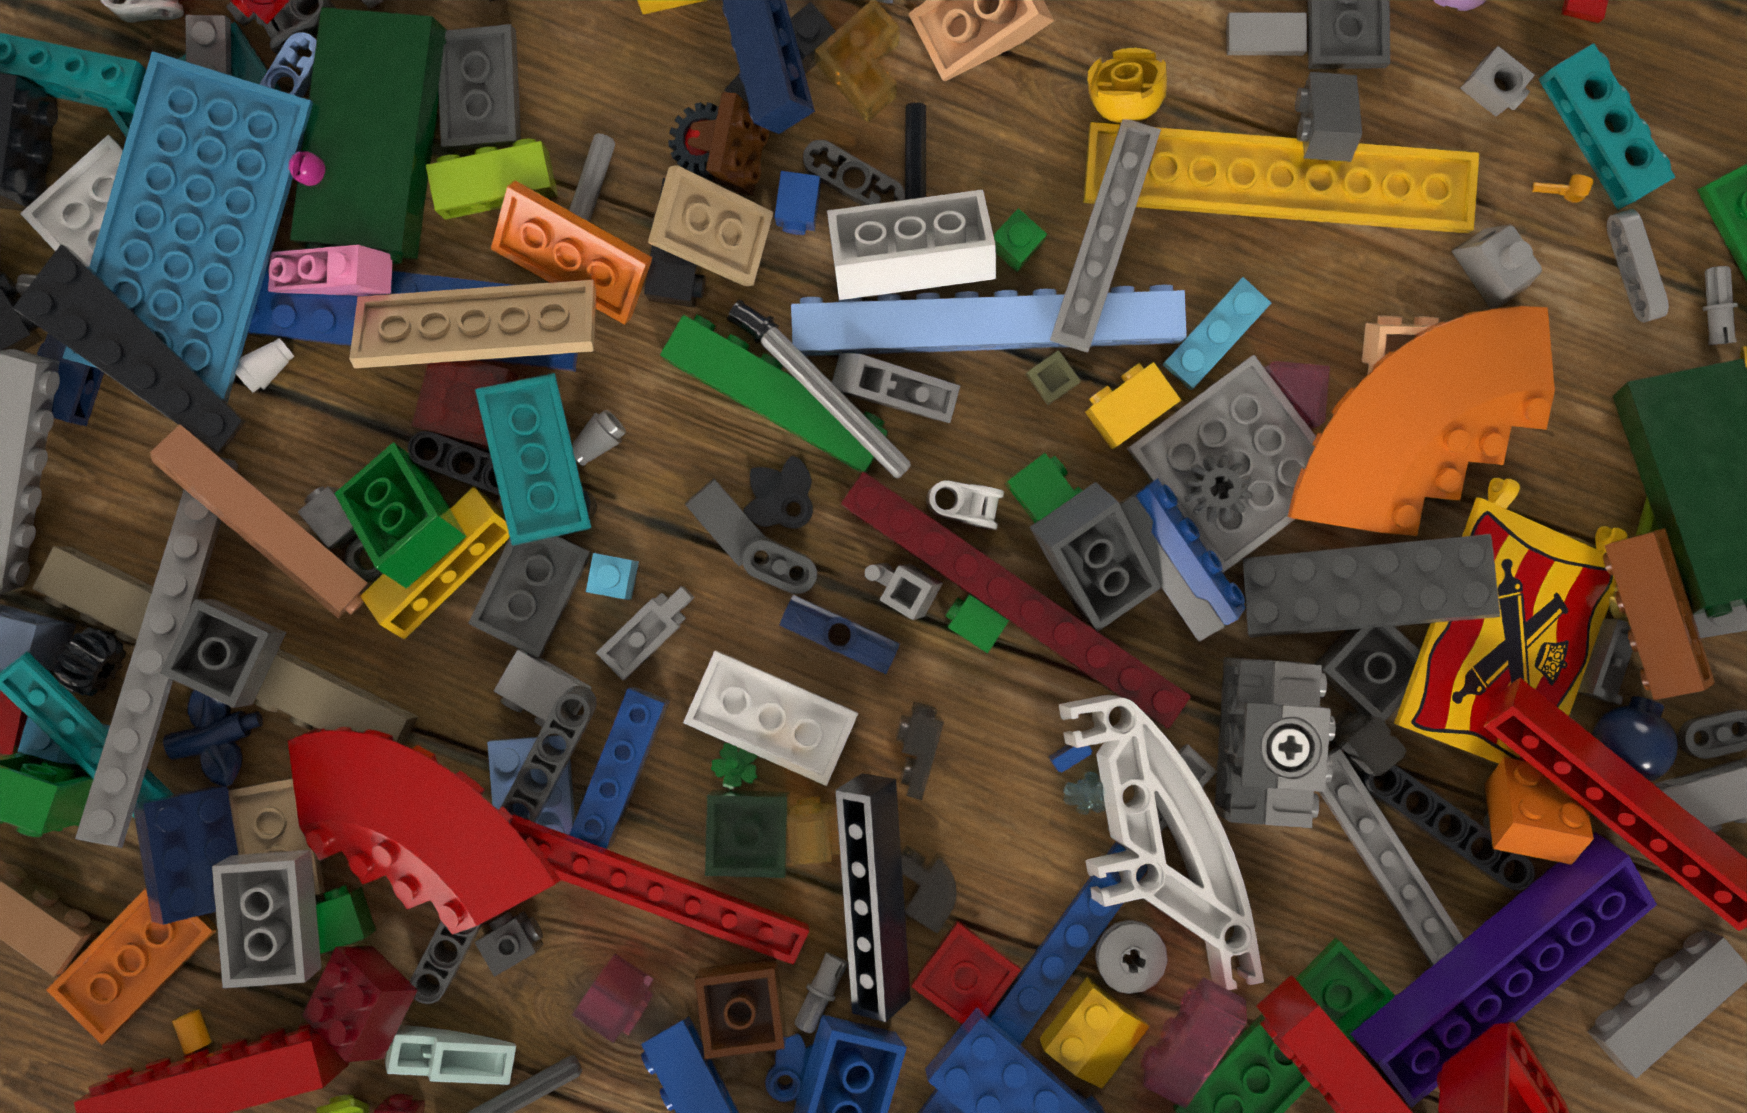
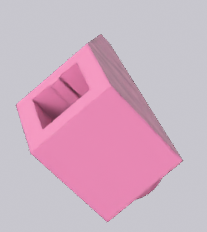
(331, 271)

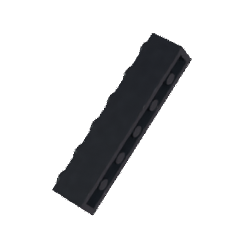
(873, 896)

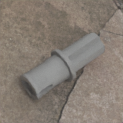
(1720, 305)
(820, 992)

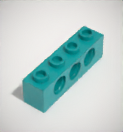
(73, 72)
(1586, 123)

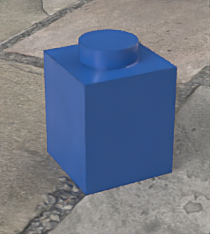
(797, 202)

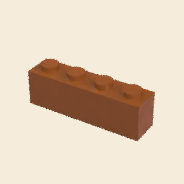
(1658, 615)

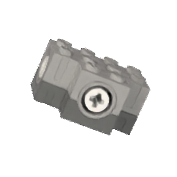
(1272, 742)

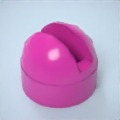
(310, 167)

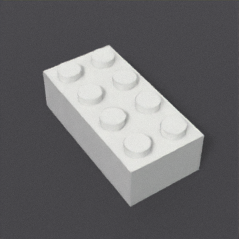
(912, 244)

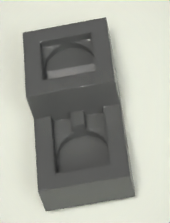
(723, 519)

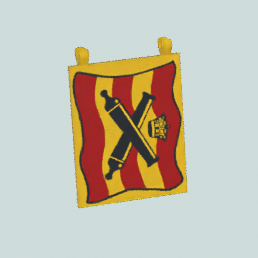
(1549, 619)

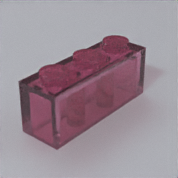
(615, 999)
(1193, 1042)

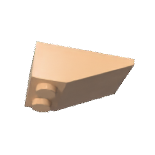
(973, 31)

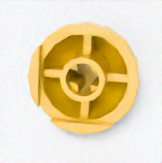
(1128, 85)

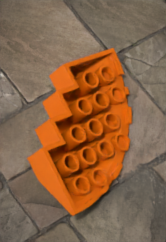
(1426, 417)

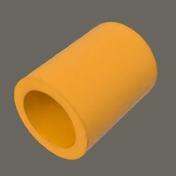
(191, 1031)

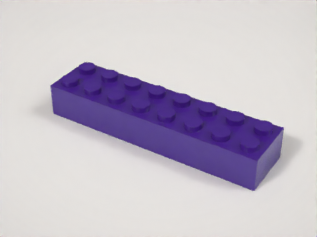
(1505, 966)

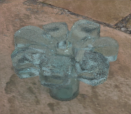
(1086, 794)

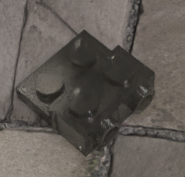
(918, 737)

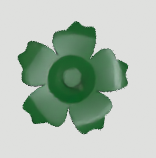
(734, 766)

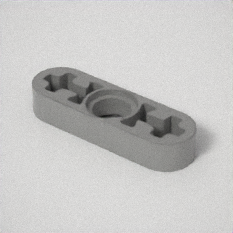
(1637, 265)

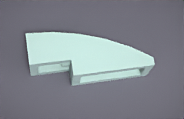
(450, 1056)

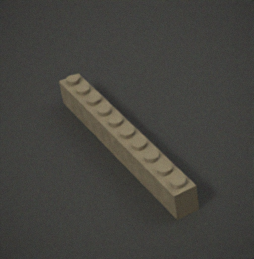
(290, 685)

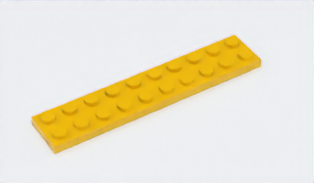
(1275, 180)

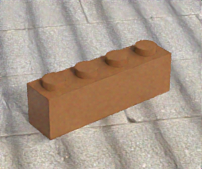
(39, 923)

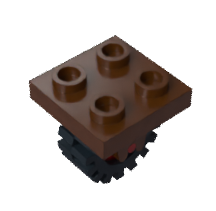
(721, 143)

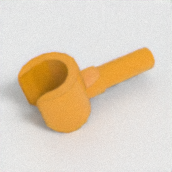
(1574, 192)

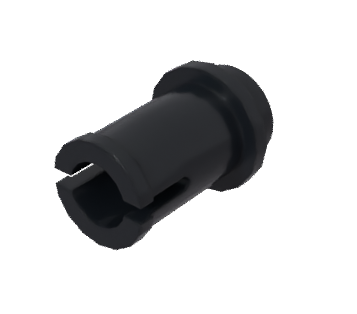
(750, 320)

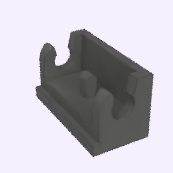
(1607, 662)

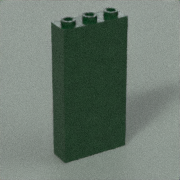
(372, 130)
(1693, 464)

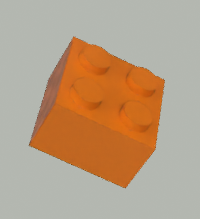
(1534, 814)

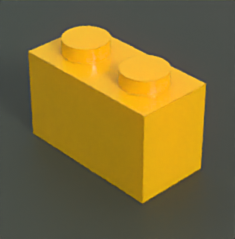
(1131, 405)

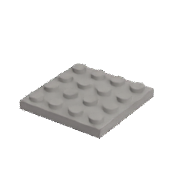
(1250, 424)

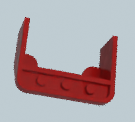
(1497, 1076)

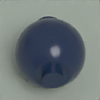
(1639, 736)

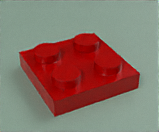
(965, 974)

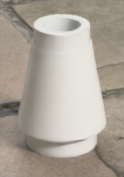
(263, 365)

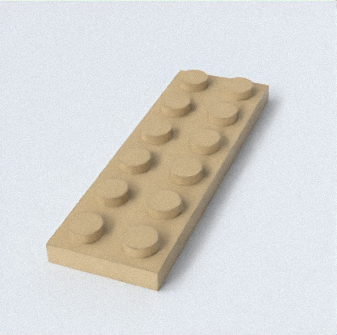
(474, 324)

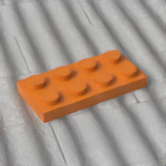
(569, 248)
(127, 967)

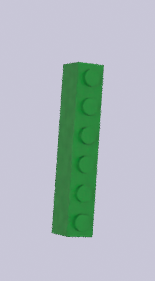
(763, 388)

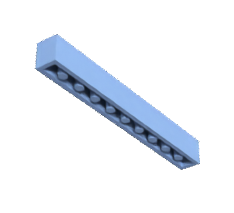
(979, 322)

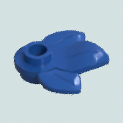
(790, 1062)

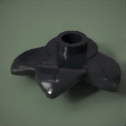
(777, 491)

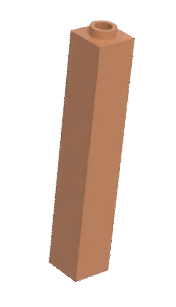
(259, 522)

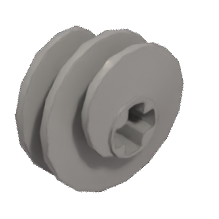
(1120, 940)

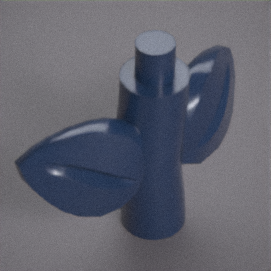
(213, 737)

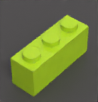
(481, 180)

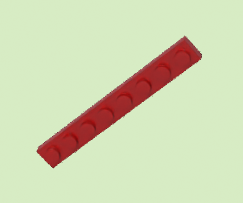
(666, 893)

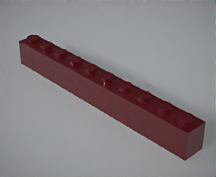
(1014, 600)

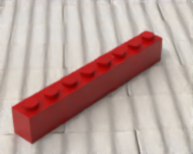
(1621, 799)

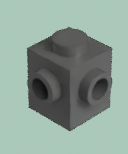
(509, 941)

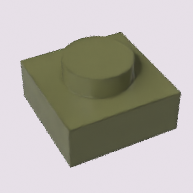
(1053, 377)

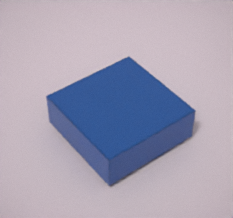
(1069, 756)

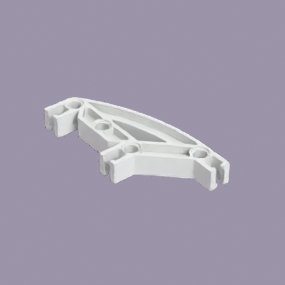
(1215, 895)

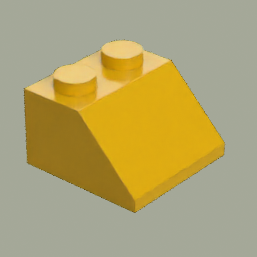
(1093, 1034)

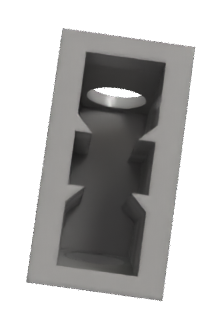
(1498, 264)

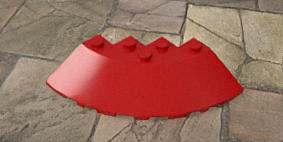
(414, 823)

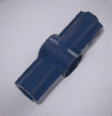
(814, 624)

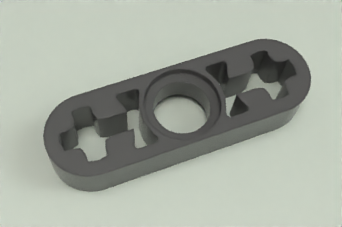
(850, 162)

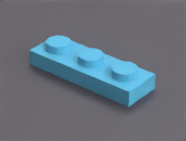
(1216, 333)

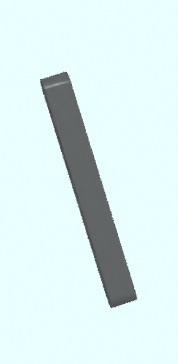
(534, 796)

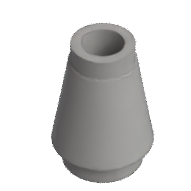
(597, 437)

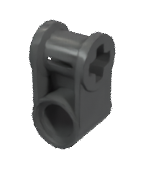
(293, 19)

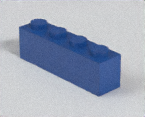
(687, 1078)

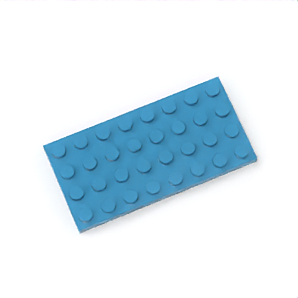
(198, 209)

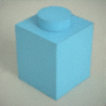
(612, 576)

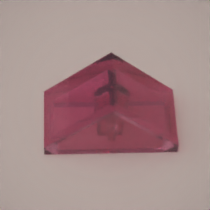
(1304, 388)

